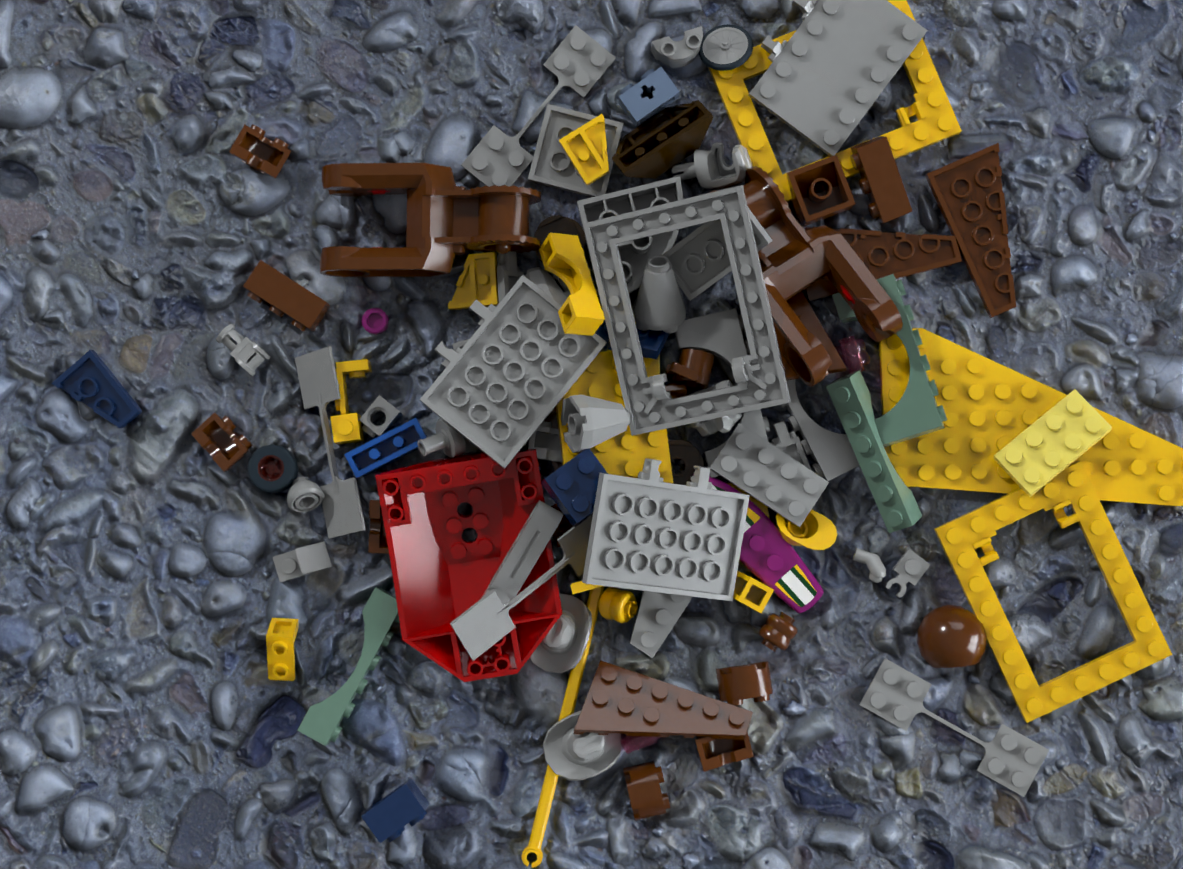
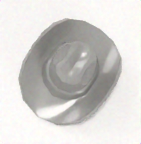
(567, 638)
(579, 755)

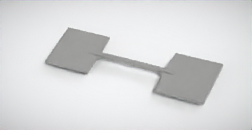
(576, 64)
(318, 388)
(490, 619)
(1007, 758)

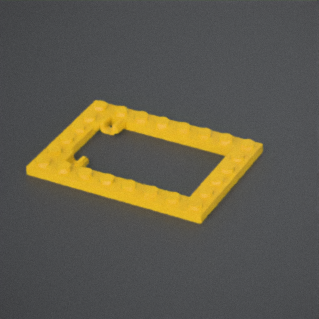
(931, 108)
(975, 529)

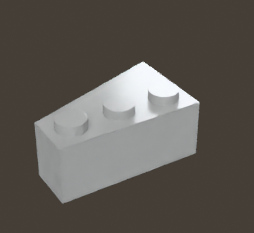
(656, 619)

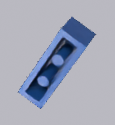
(385, 448)

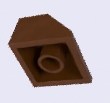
(819, 191)

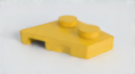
(588, 150)
(477, 282)

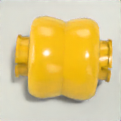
(617, 605)

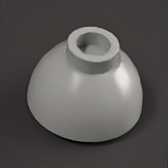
(304, 495)

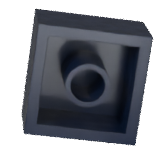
(575, 486)
(396, 810)

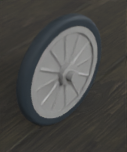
(726, 47)

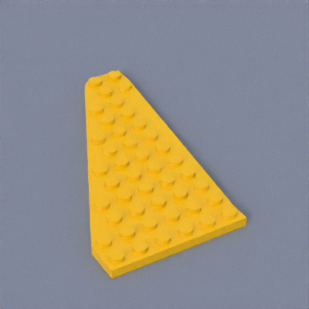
(990, 408)

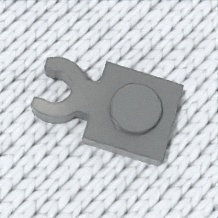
(909, 569)

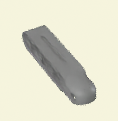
(524, 552)

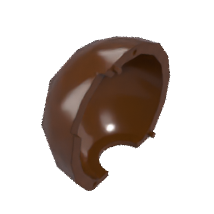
(951, 637)

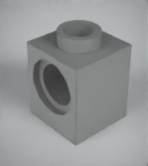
(379, 405)

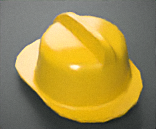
(815, 532)

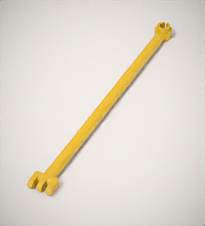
(567, 709)

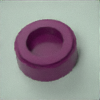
(375, 321)

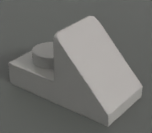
(302, 561)

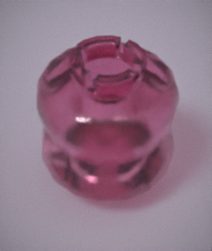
(853, 354)

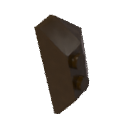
(663, 140)

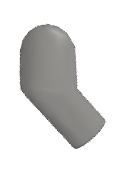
(873, 562)

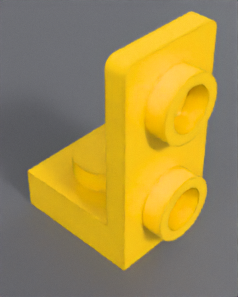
(354, 369)
(280, 648)

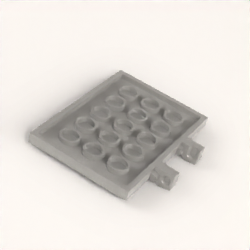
(835, 66)
(509, 371)
(665, 535)

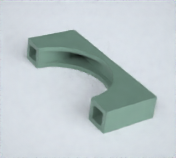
(917, 409)

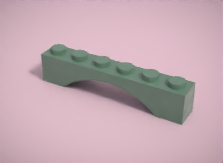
(856, 414)
(324, 718)

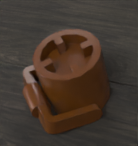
(692, 369)

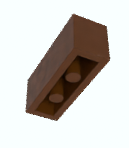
(880, 179)
(286, 297)

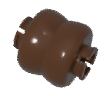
(778, 631)

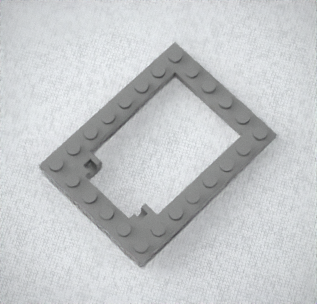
(646, 396)

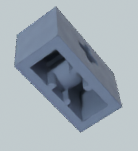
(642, 109)

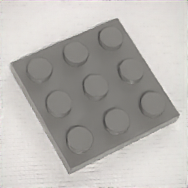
(551, 163)

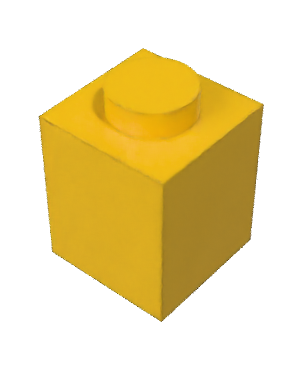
(347, 428)

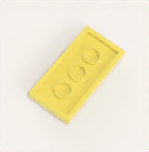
(1052, 443)

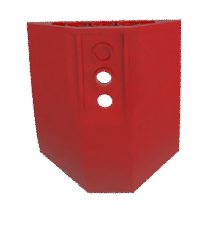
(444, 575)

